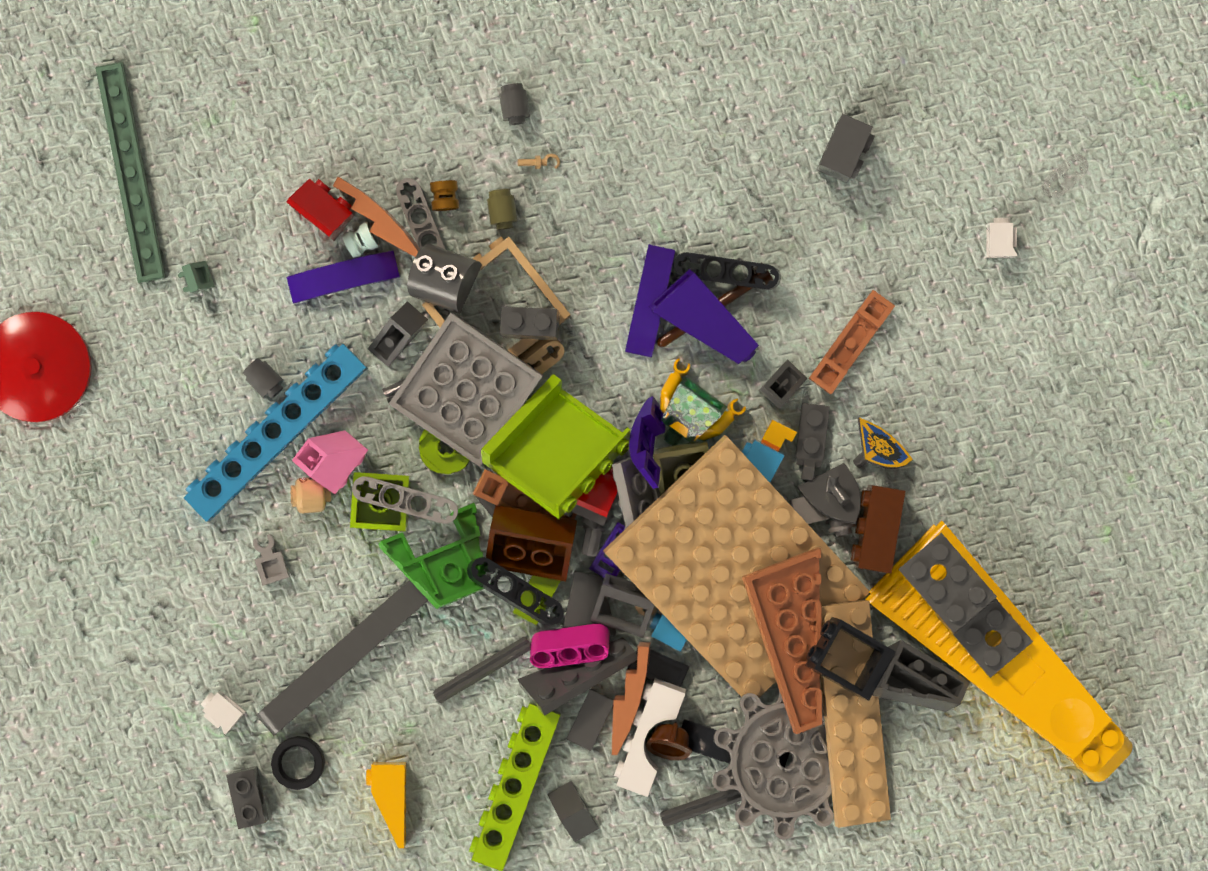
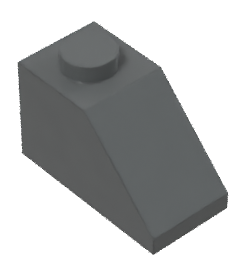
(397, 333)

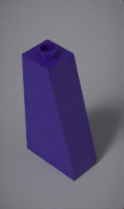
(699, 313)

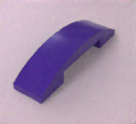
(343, 276)
(652, 285)
(642, 440)

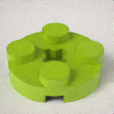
(435, 460)

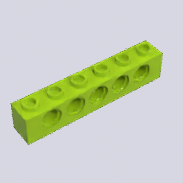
(496, 854)

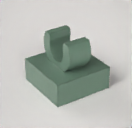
(197, 277)

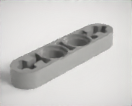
(429, 225)
(404, 502)

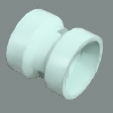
(360, 240)

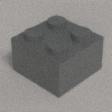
(845, 148)

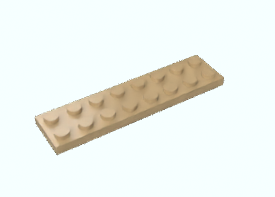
(853, 725)

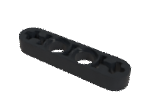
(727, 270)
(513, 595)

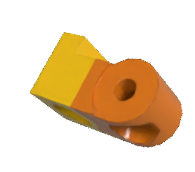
(776, 434)

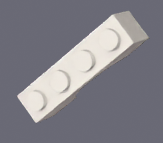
(662, 704)

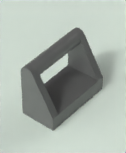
(626, 592)

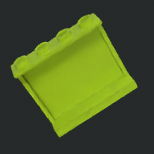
(554, 448)

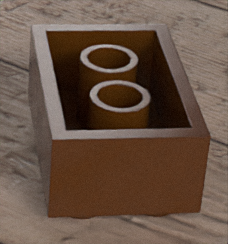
(878, 528)
(531, 542)

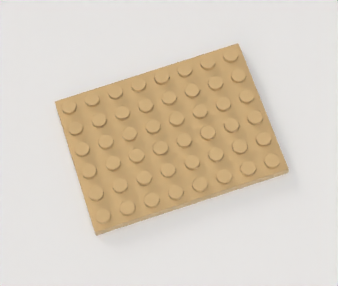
(701, 541)

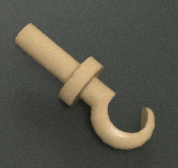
(538, 162)

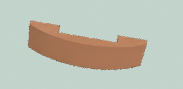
(851, 342)
(502, 493)

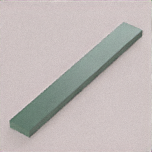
(130, 172)

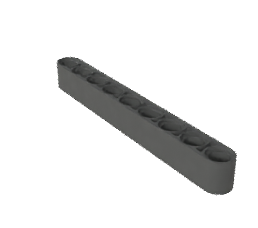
(341, 657)

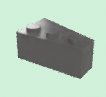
(920, 680)

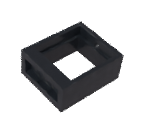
(873, 669)

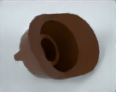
(669, 742)

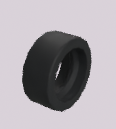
(283, 778)

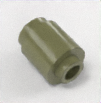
(502, 209)

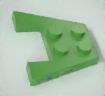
(442, 572)

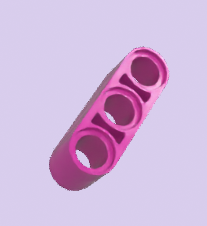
(569, 646)

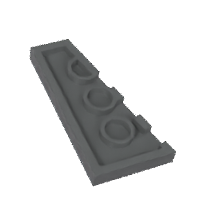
(558, 685)

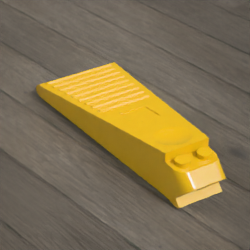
(1031, 686)

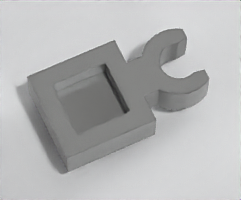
(271, 565)

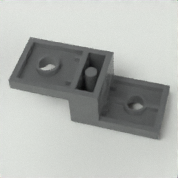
(965, 605)

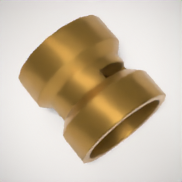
(444, 189)

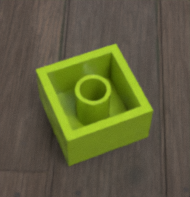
(375, 517)

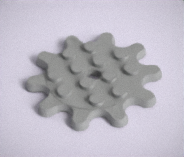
(760, 778)

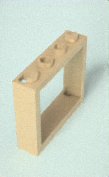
(497, 248)

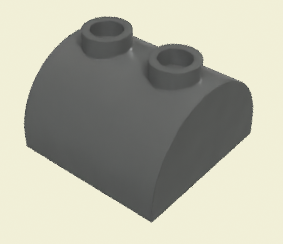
(442, 277)

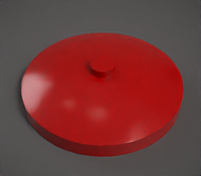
(41, 367)

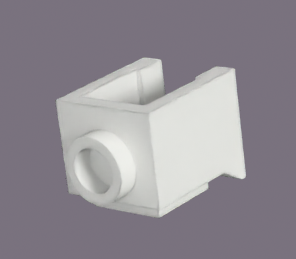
(1001, 239)
(222, 711)

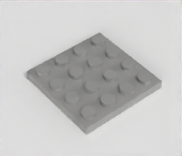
(464, 388)

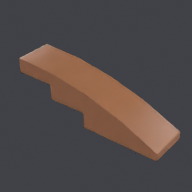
(384, 224)
(626, 705)

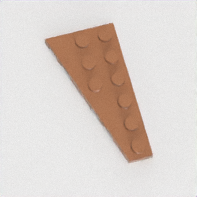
(789, 620)

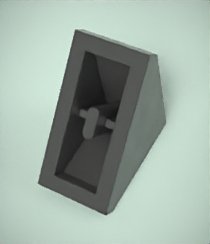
(782, 384)
(572, 811)

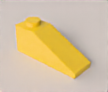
(389, 792)

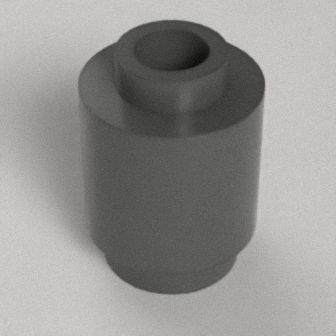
(514, 104)
(263, 379)

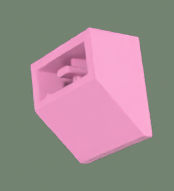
(330, 458)

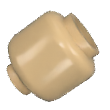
(309, 496)

